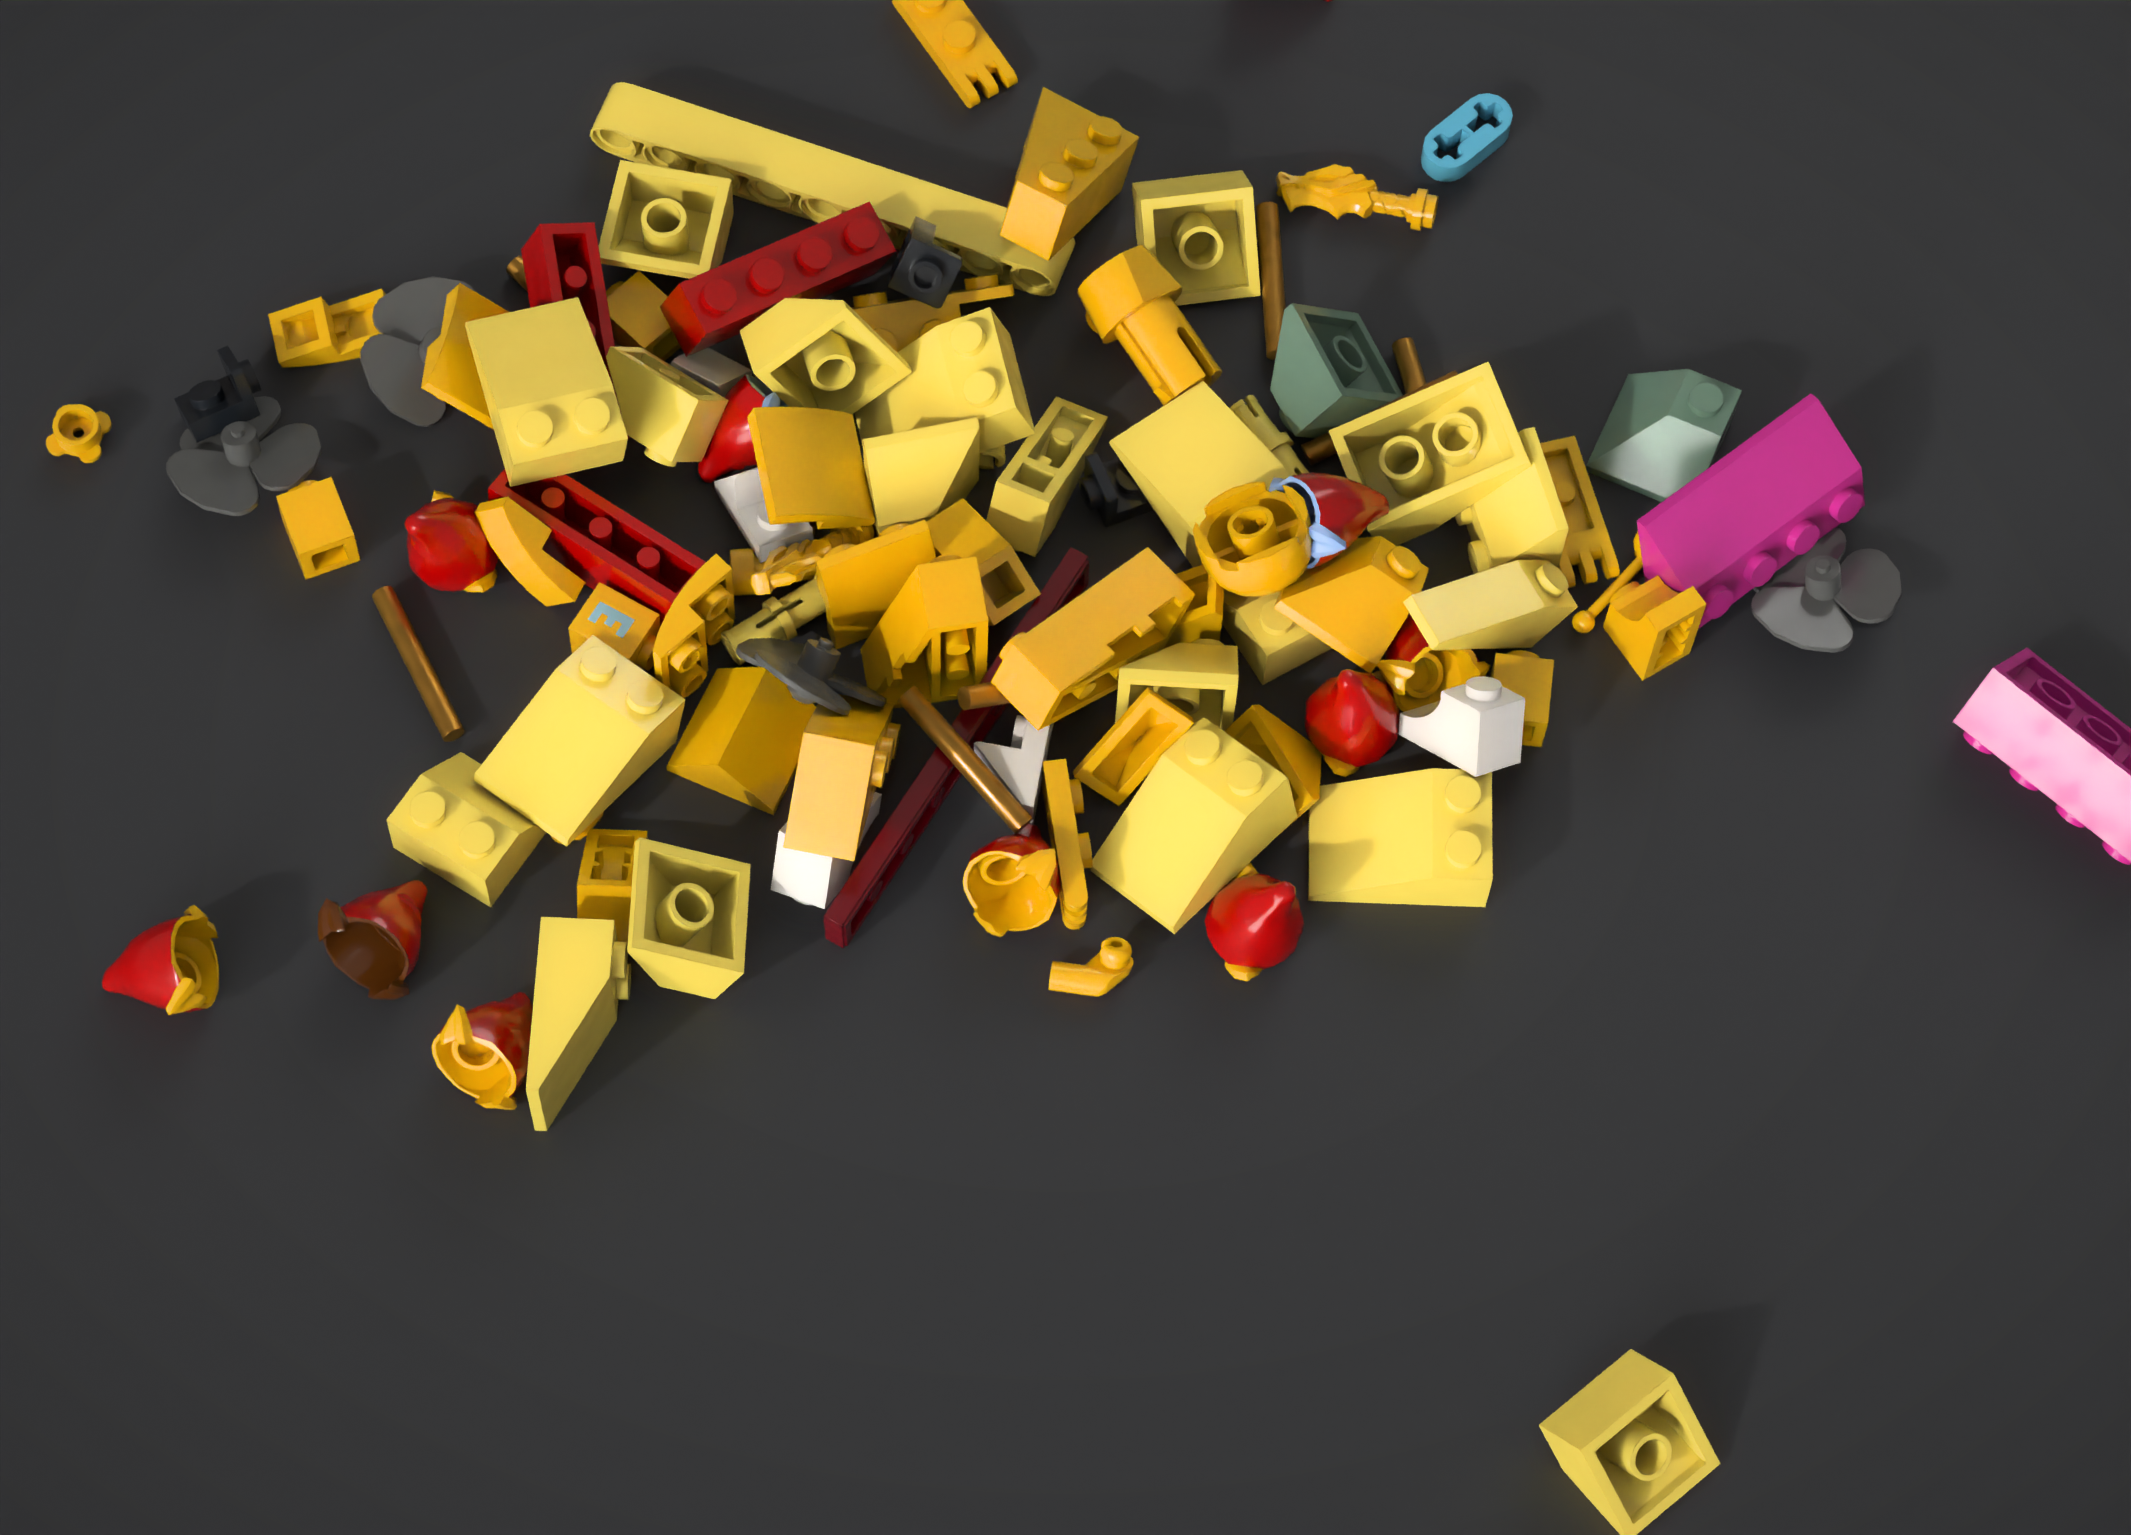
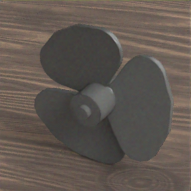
(395, 359)
(223, 468)
(1807, 592)
(807, 671)

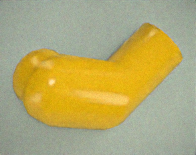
(1096, 976)

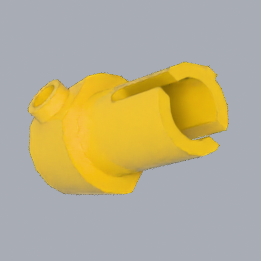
(1135, 303)

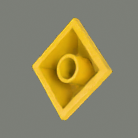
(1356, 598)

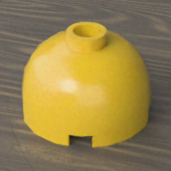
(1255, 539)

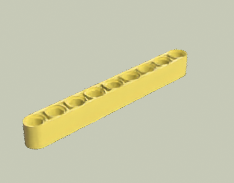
(815, 181)

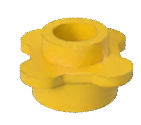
(75, 418)

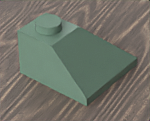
(1327, 370)
(1663, 431)

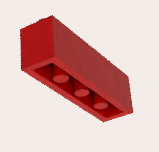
(566, 264)
(798, 266)
(603, 541)

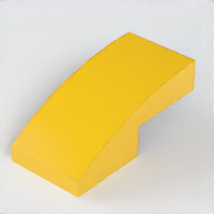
(322, 333)
(518, 542)

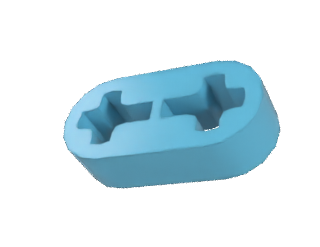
(1473, 146)

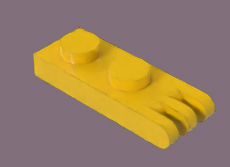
(958, 46)
(1587, 532)
(1073, 850)

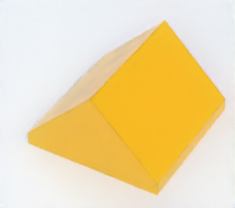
(744, 737)

